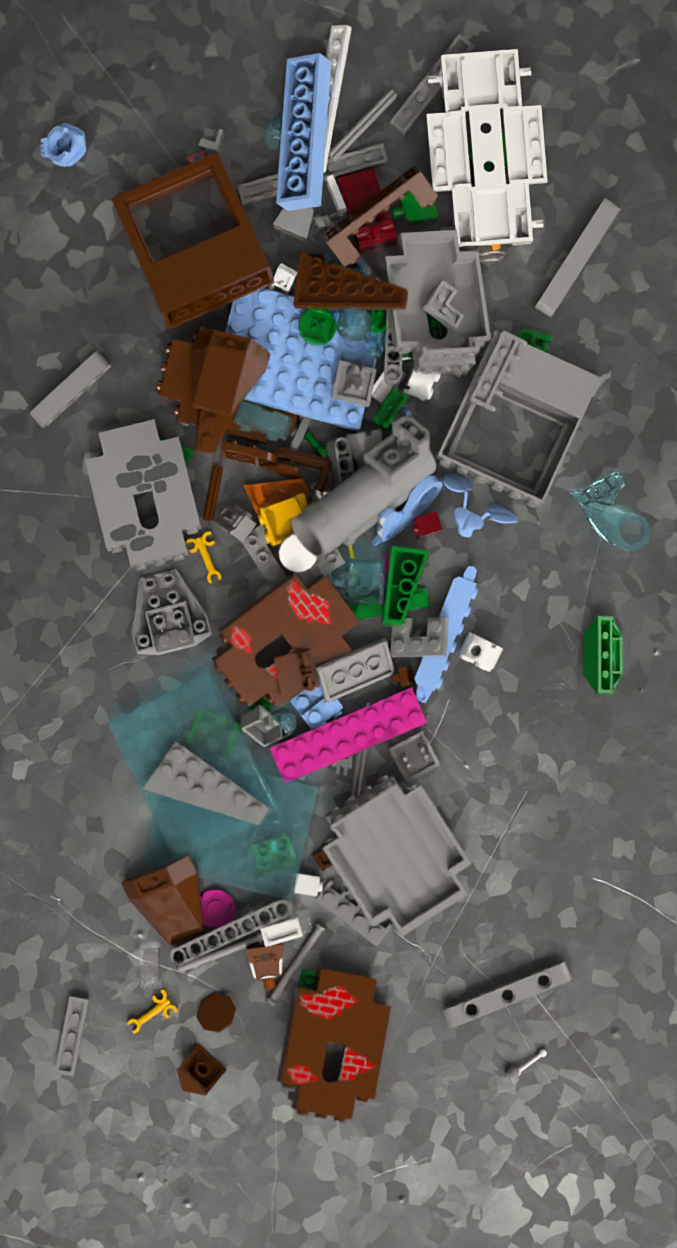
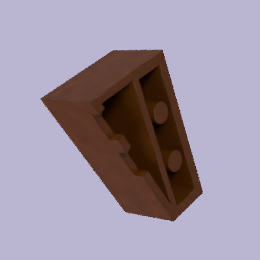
(210, 430)

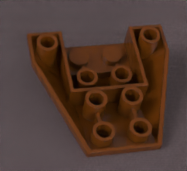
(225, 370)
(169, 900)

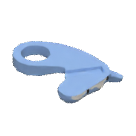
(394, 522)

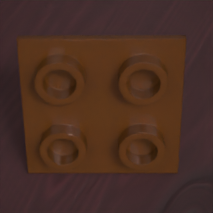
(296, 672)

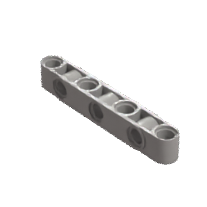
(492, 999)

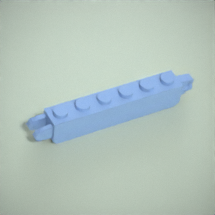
(455, 609)

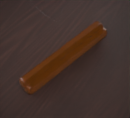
(213, 491)

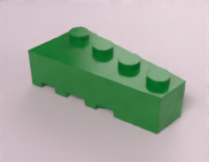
(402, 578)

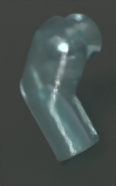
(380, 346)

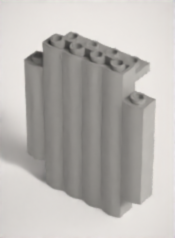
(396, 854)

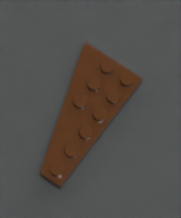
(337, 287)

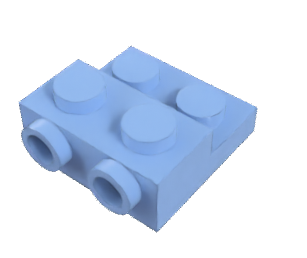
(314, 707)

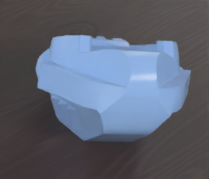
(64, 145)

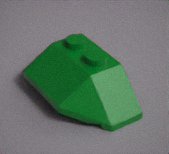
(603, 655)

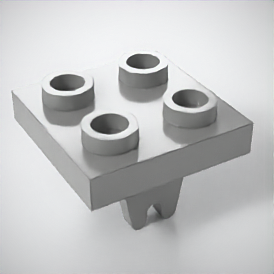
(353, 383)
(414, 756)

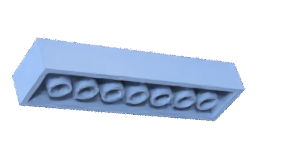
(303, 132)

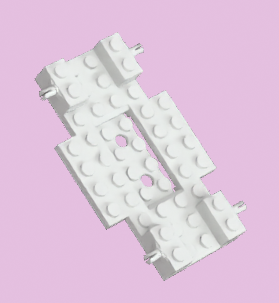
(492, 209)

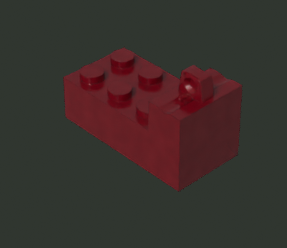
(357, 190)

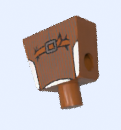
(266, 963)

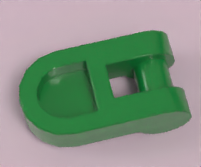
(530, 337)

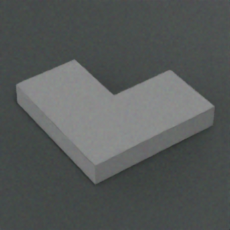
(440, 308)

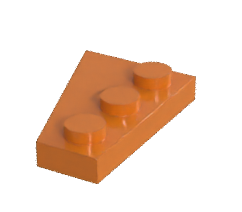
(271, 493)

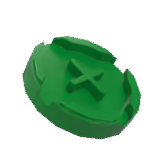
(317, 326)

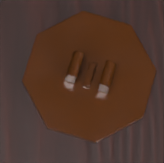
(216, 1012)

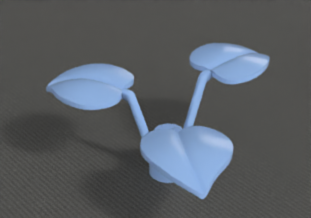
(467, 520)

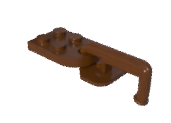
(269, 460)

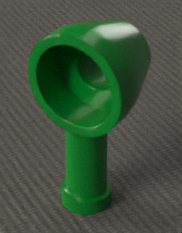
(320, 450)

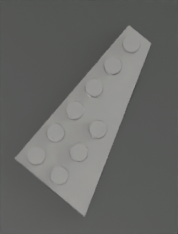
(194, 781)

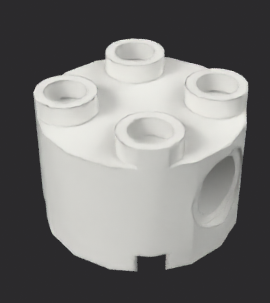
(420, 385)
(489, 652)

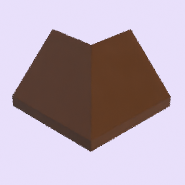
(199, 1072)

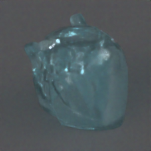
(354, 325)

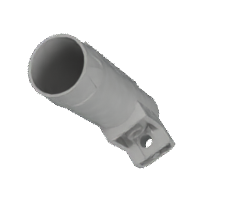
(384, 482)

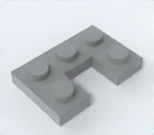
(429, 646)

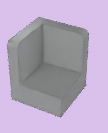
(211, 141)

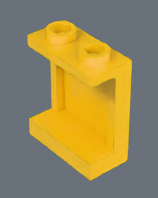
(279, 518)

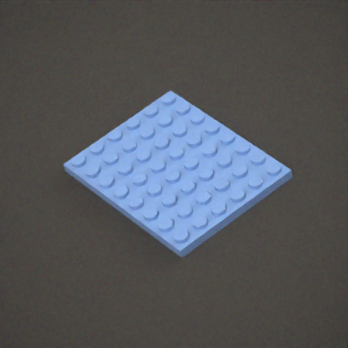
(297, 373)

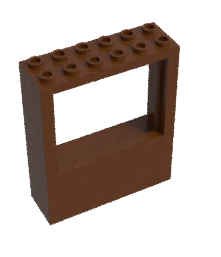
(209, 271)

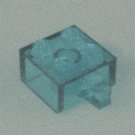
(361, 580)

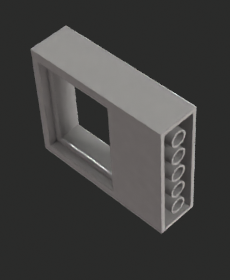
(540, 386)

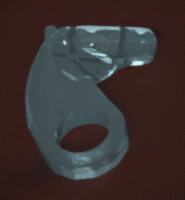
(600, 511)

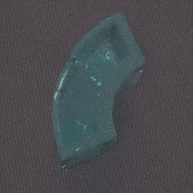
(270, 423)

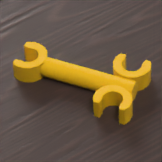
(201, 543)
(164, 1004)

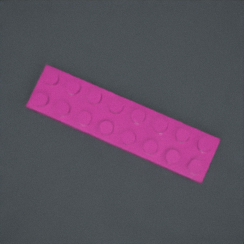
(348, 735)

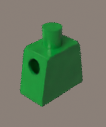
(413, 211)

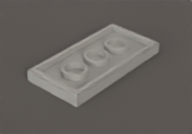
(355, 670)

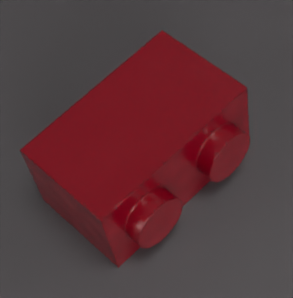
(426, 525)

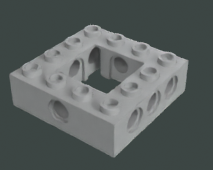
(256, 546)

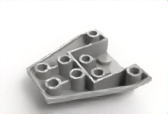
(167, 615)

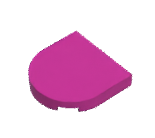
(217, 908)

